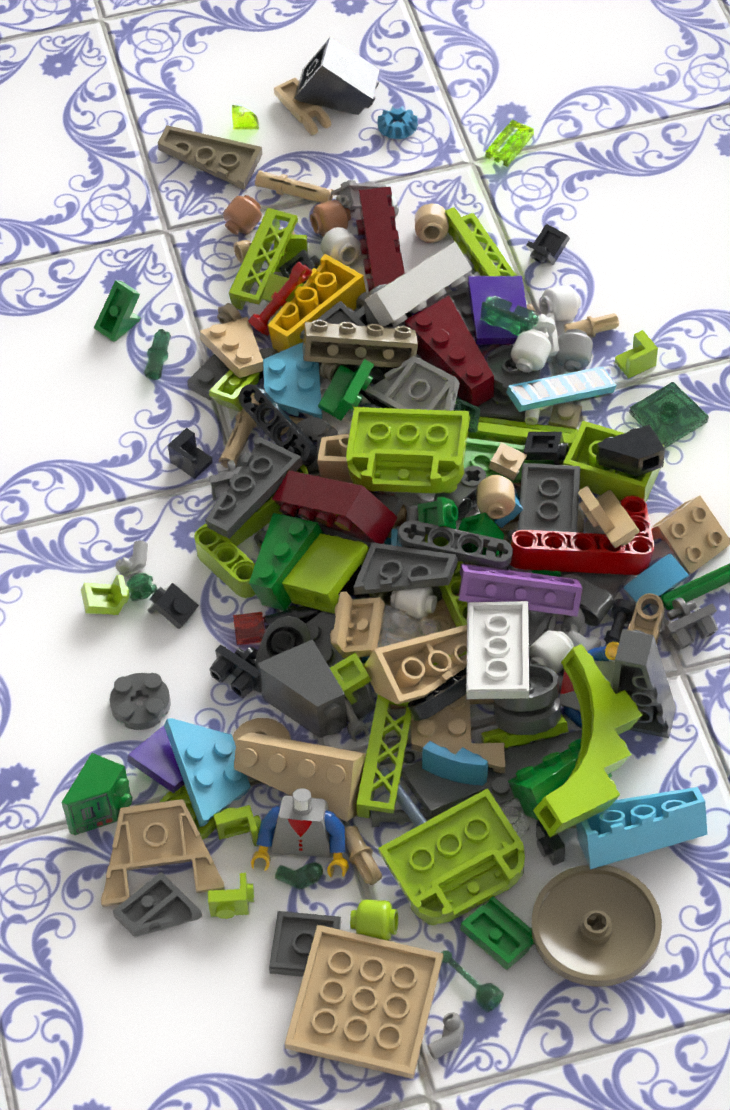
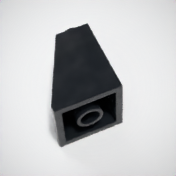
(338, 79)

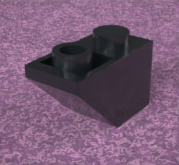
(632, 452)

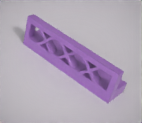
(541, 591)

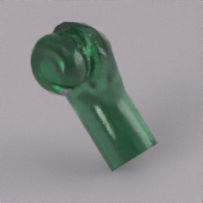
(301, 877)

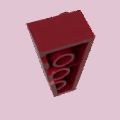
(380, 237)
(451, 348)
(335, 505)

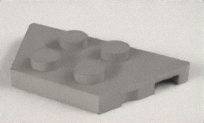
(416, 387)

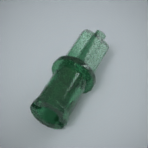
(157, 355)

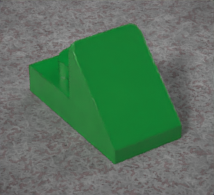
(117, 312)

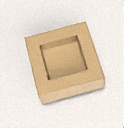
(507, 461)

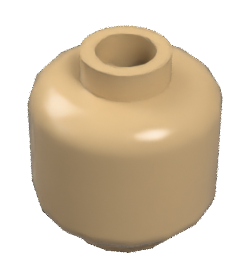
(431, 223)
(496, 496)

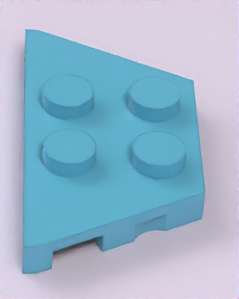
(293, 382)
(206, 767)

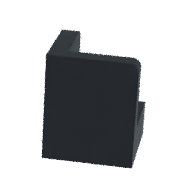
(186, 454)

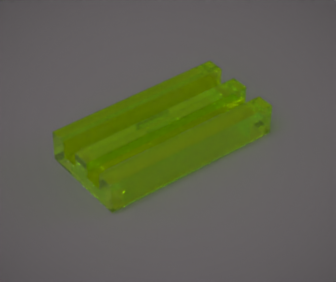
(512, 147)

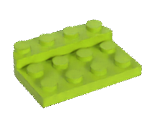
(407, 449)
(456, 859)

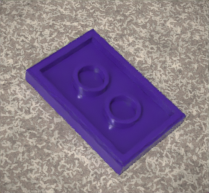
(505, 287)

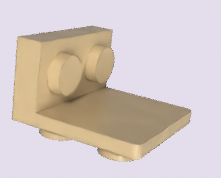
(692, 534)

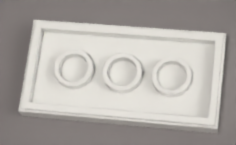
(497, 650)

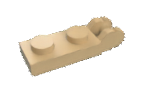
(302, 111)

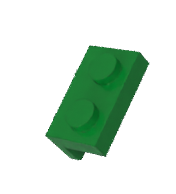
(344, 390)

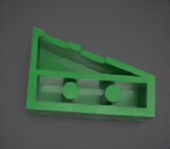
(281, 550)
(537, 782)

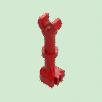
(298, 275)

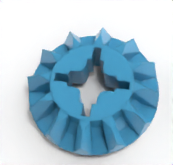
(397, 130)

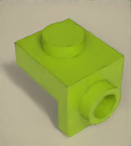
(105, 597)
(237, 821)
(231, 902)

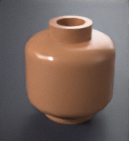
(242, 214)
(329, 216)

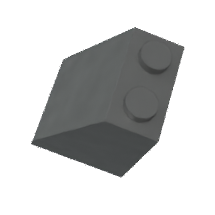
(304, 689)

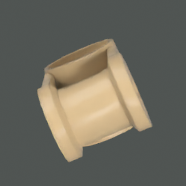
(645, 623)

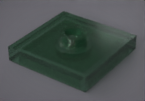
(669, 413)

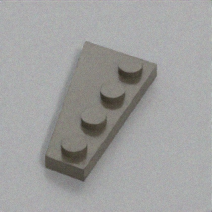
(215, 155)

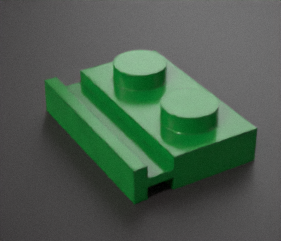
(499, 932)

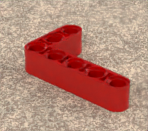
(586, 550)

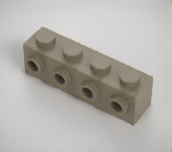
(352, 344)

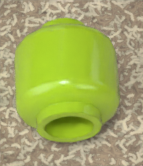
(375, 919)

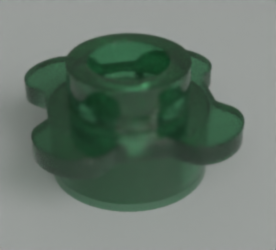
(141, 586)

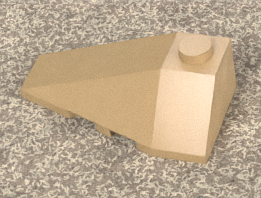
(407, 669)

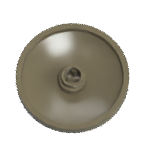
(596, 925)

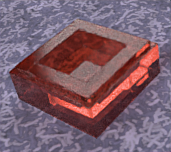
(249, 628)

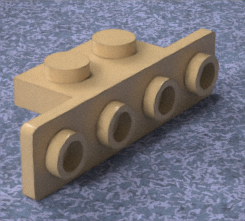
(610, 516)

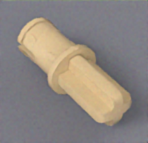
(594, 325)
(361, 856)

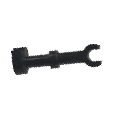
(621, 613)

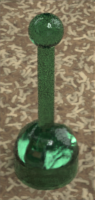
(487, 995)

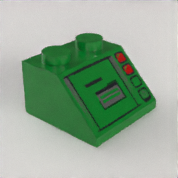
(96, 795)

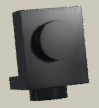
(548, 245)
(173, 604)
(550, 846)

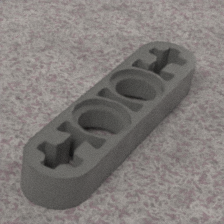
(456, 540)

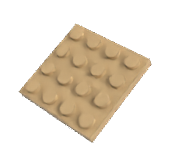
(364, 1001)

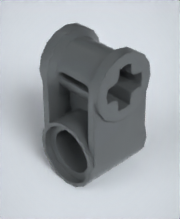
(465, 494)
(594, 601)

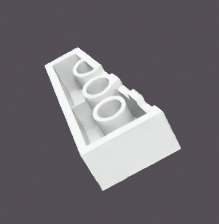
(418, 285)

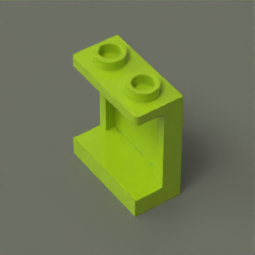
(324, 572)

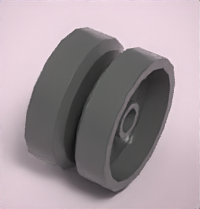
(534, 713)

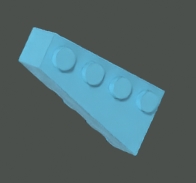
(642, 826)

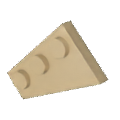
(234, 346)

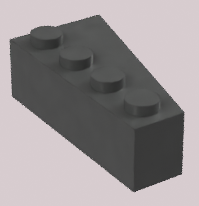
(642, 675)

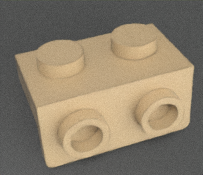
(357, 625)

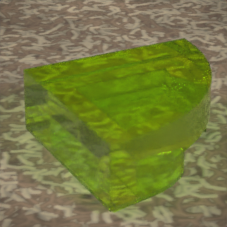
(244, 118)

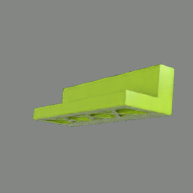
(469, 245)
(258, 253)
(514, 431)
(375, 756)

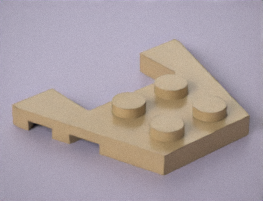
(452, 730)
(157, 837)

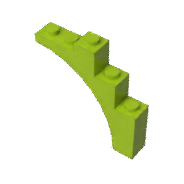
(601, 750)

